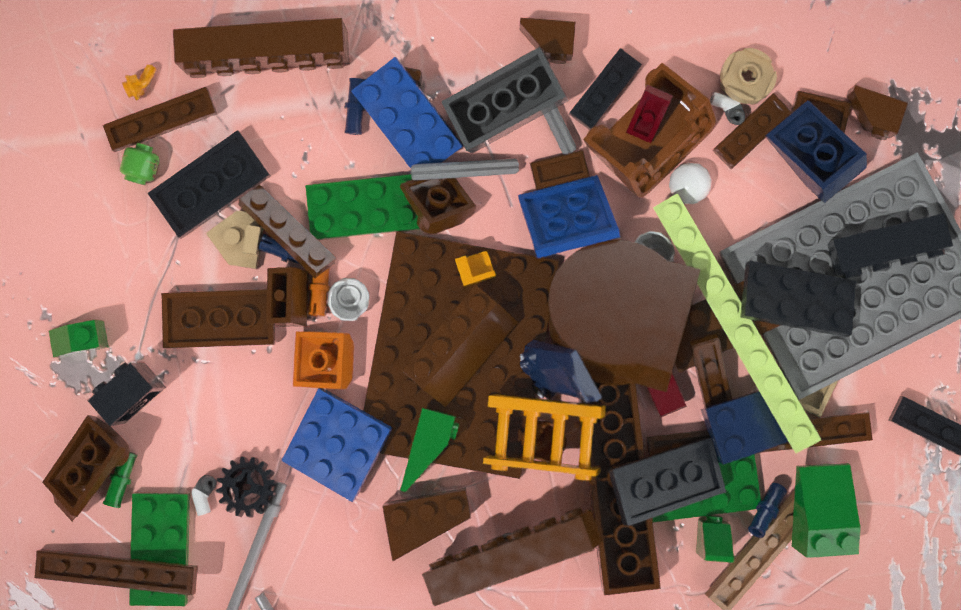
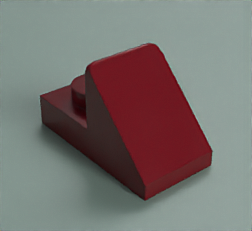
(649, 113)

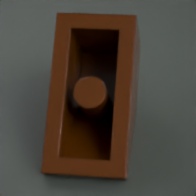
(552, 36)
(877, 112)

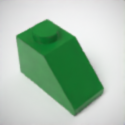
(78, 338)
(714, 540)

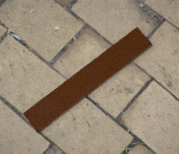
(116, 572)

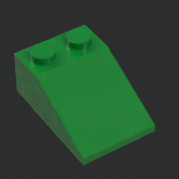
(825, 511)

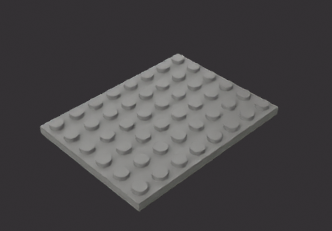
(889, 305)

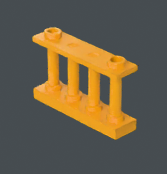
(560, 412)

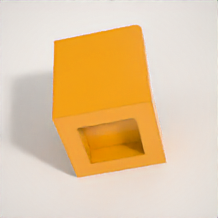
(475, 268)

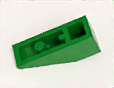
(429, 441)

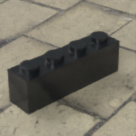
(889, 245)

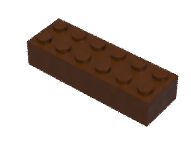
(261, 47)
(510, 558)

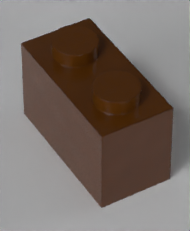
(287, 297)

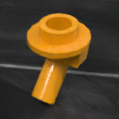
(135, 86)

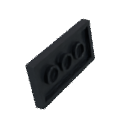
(209, 184)
(798, 299)
(667, 481)

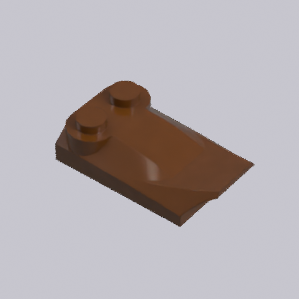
(85, 465)

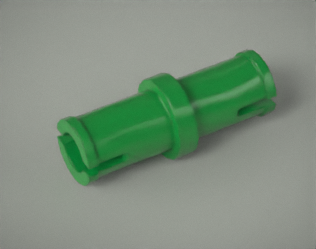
(119, 480)

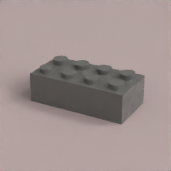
(505, 100)

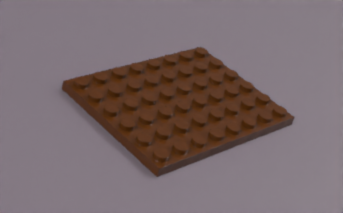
(418, 298)

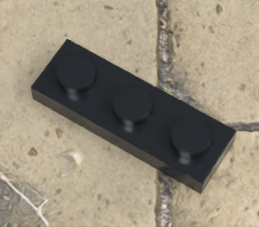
(605, 89)
(927, 424)

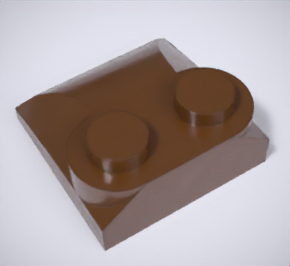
(438, 203)

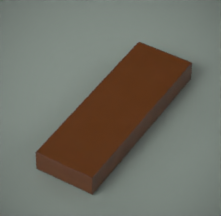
(752, 131)
(710, 370)

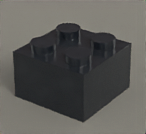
(125, 393)

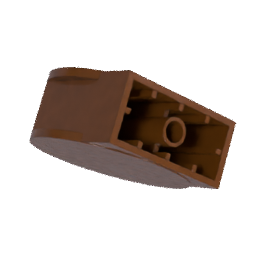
(622, 311)

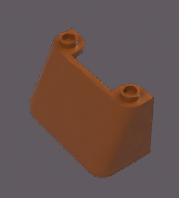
(682, 129)

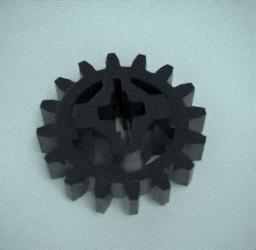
(244, 497)

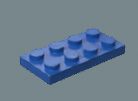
(406, 115)

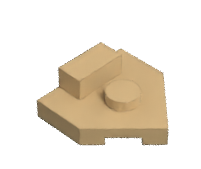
(238, 239)

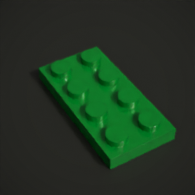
(359, 208)
(741, 493)
(159, 535)

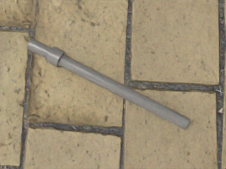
(256, 547)

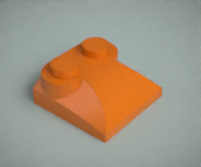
(323, 360)

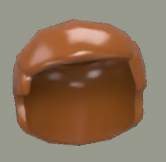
(543, 441)

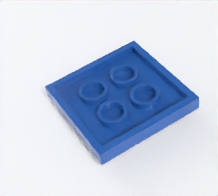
(568, 216)
(336, 444)

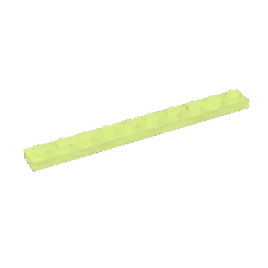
(740, 331)

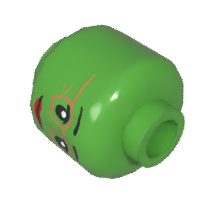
(139, 164)

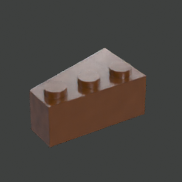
(422, 518)

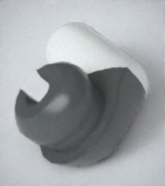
(731, 108)
(201, 492)

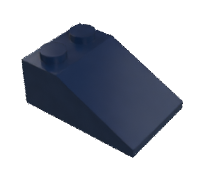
(817, 151)
(742, 427)

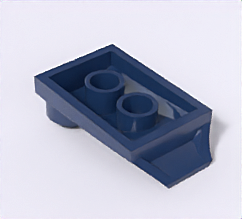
(557, 372)

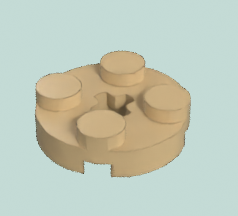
(762, 71)

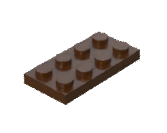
(215, 319)
(704, 323)

